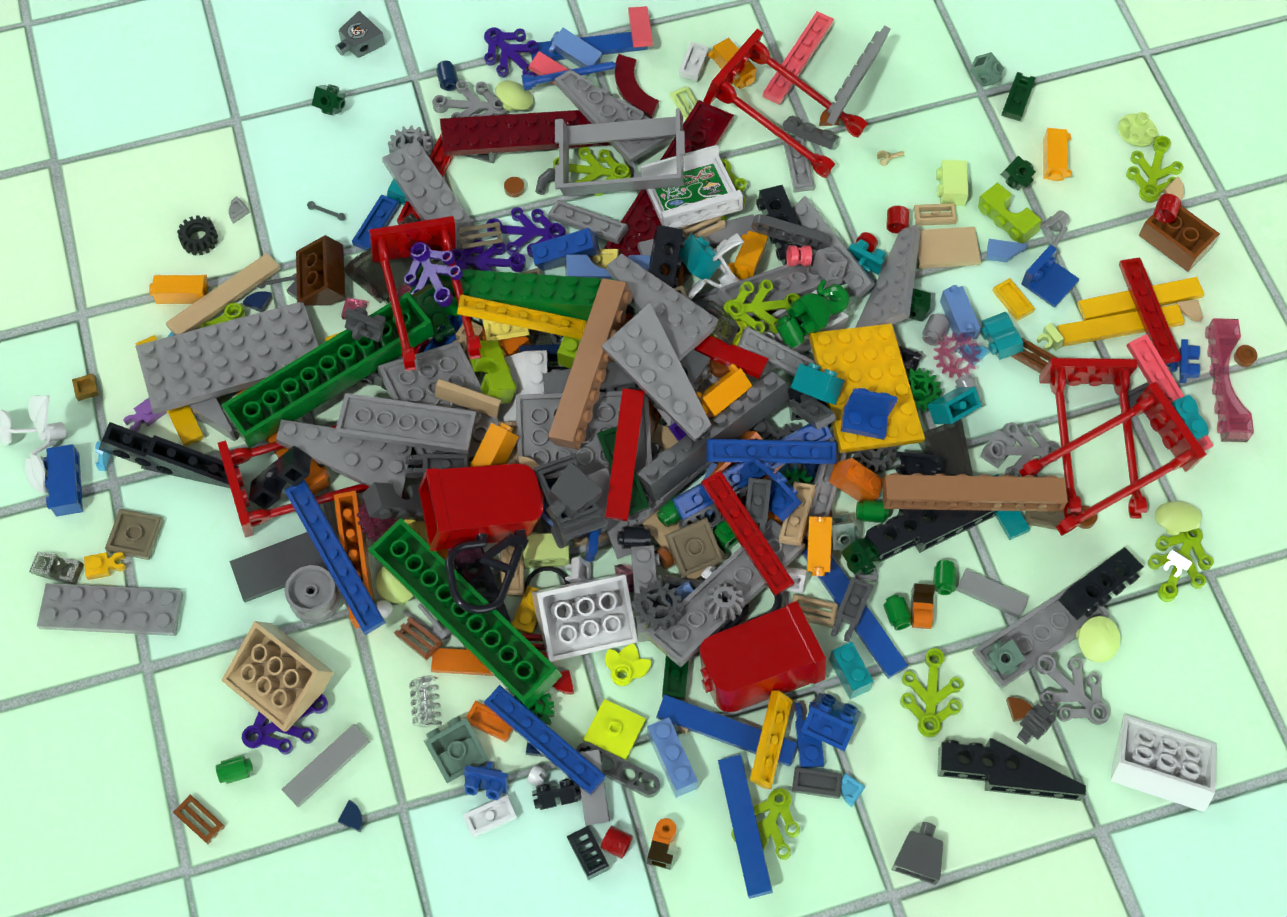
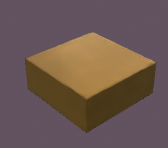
(85, 387)

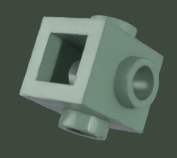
(986, 69)
(843, 532)
(1013, 658)

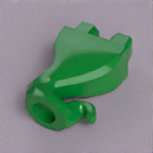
(816, 308)

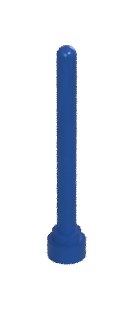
(530, 81)

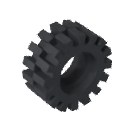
(193, 226)

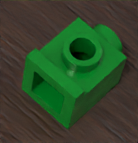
(724, 537)

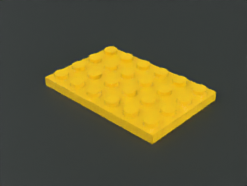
(872, 361)

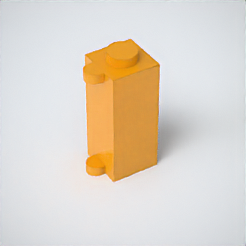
(723, 53)
(1056, 154)
(749, 255)
(178, 288)
(724, 391)
(495, 446)
(819, 545)

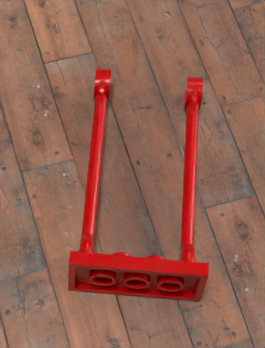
(722, 89)
(396, 243)
(1095, 373)
(1162, 419)
(257, 517)

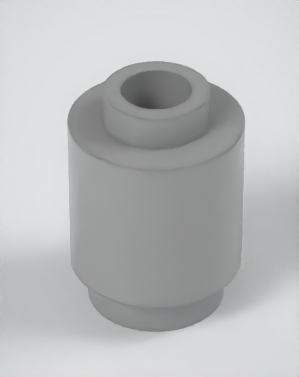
(935, 329)

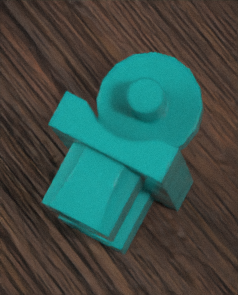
(868, 261)

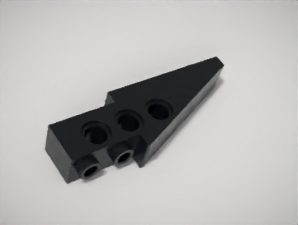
(163, 456)
(925, 534)
(1027, 779)

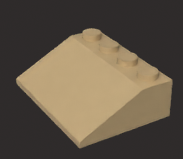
(276, 675)

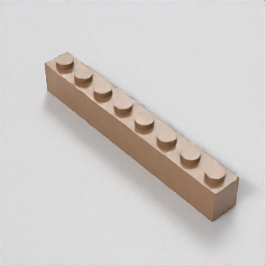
(590, 365)
(974, 492)

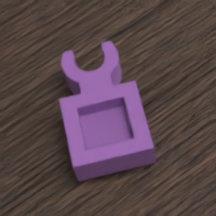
(143, 414)

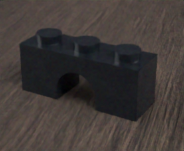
(268, 485)

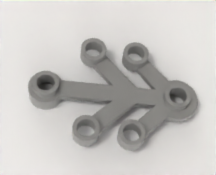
(473, 104)
(1025, 450)
(1074, 691)

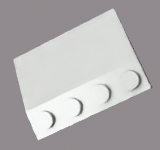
(527, 372)
(585, 616)
(1165, 763)

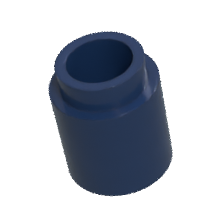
(447, 75)

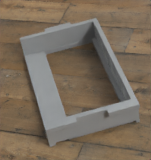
(614, 132)

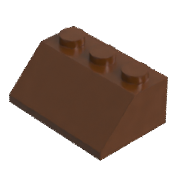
(320, 272)

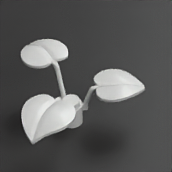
(727, 276)
(38, 413)

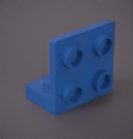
(1048, 278)
(867, 413)
(782, 497)
(831, 721)

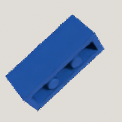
(554, 251)
(63, 480)

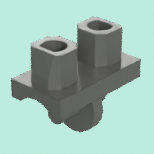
(363, 325)

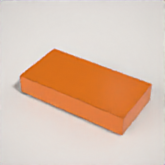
(487, 721)

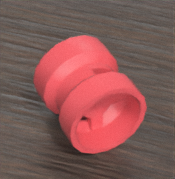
(799, 255)

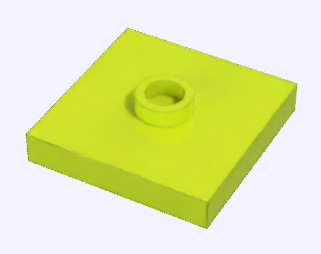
(615, 729)

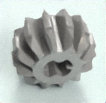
(716, 598)

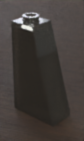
(950, 443)

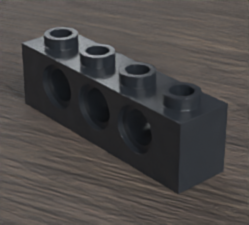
(777, 199)
(671, 237)
(485, 579)
(1101, 583)

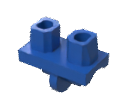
(1186, 369)
(485, 778)

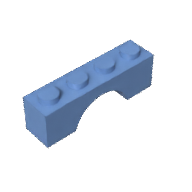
(583, 267)

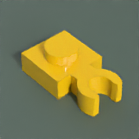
(100, 565)

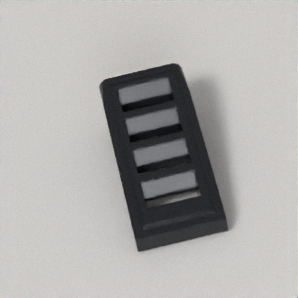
(597, 869)

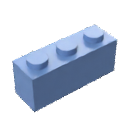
(672, 757)

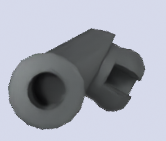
(543, 179)

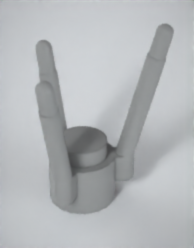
(1057, 223)
(438, 629)

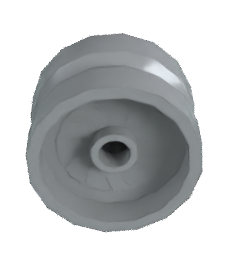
(312, 594)

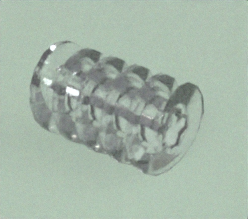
(423, 702)

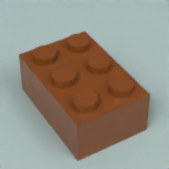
(1182, 240)

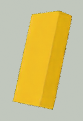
(1013, 299)

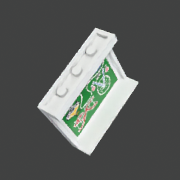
(706, 190)

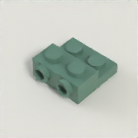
(455, 748)

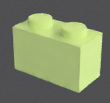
(953, 182)
(544, 552)

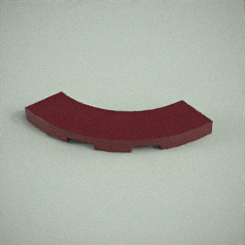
(629, 89)

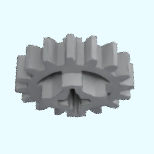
(409, 136)

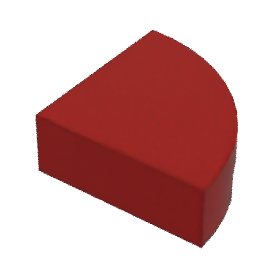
(564, 684)

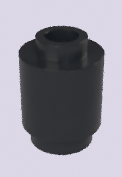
(633, 537)

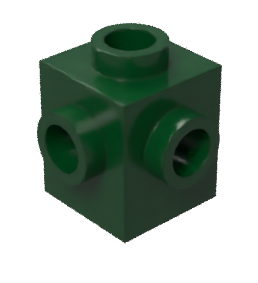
(328, 99)
(1019, 173)
(919, 304)
(861, 557)

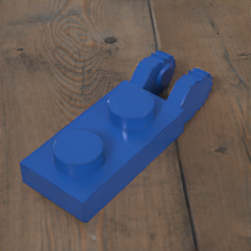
(809, 748)

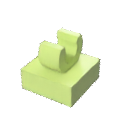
(1052, 336)

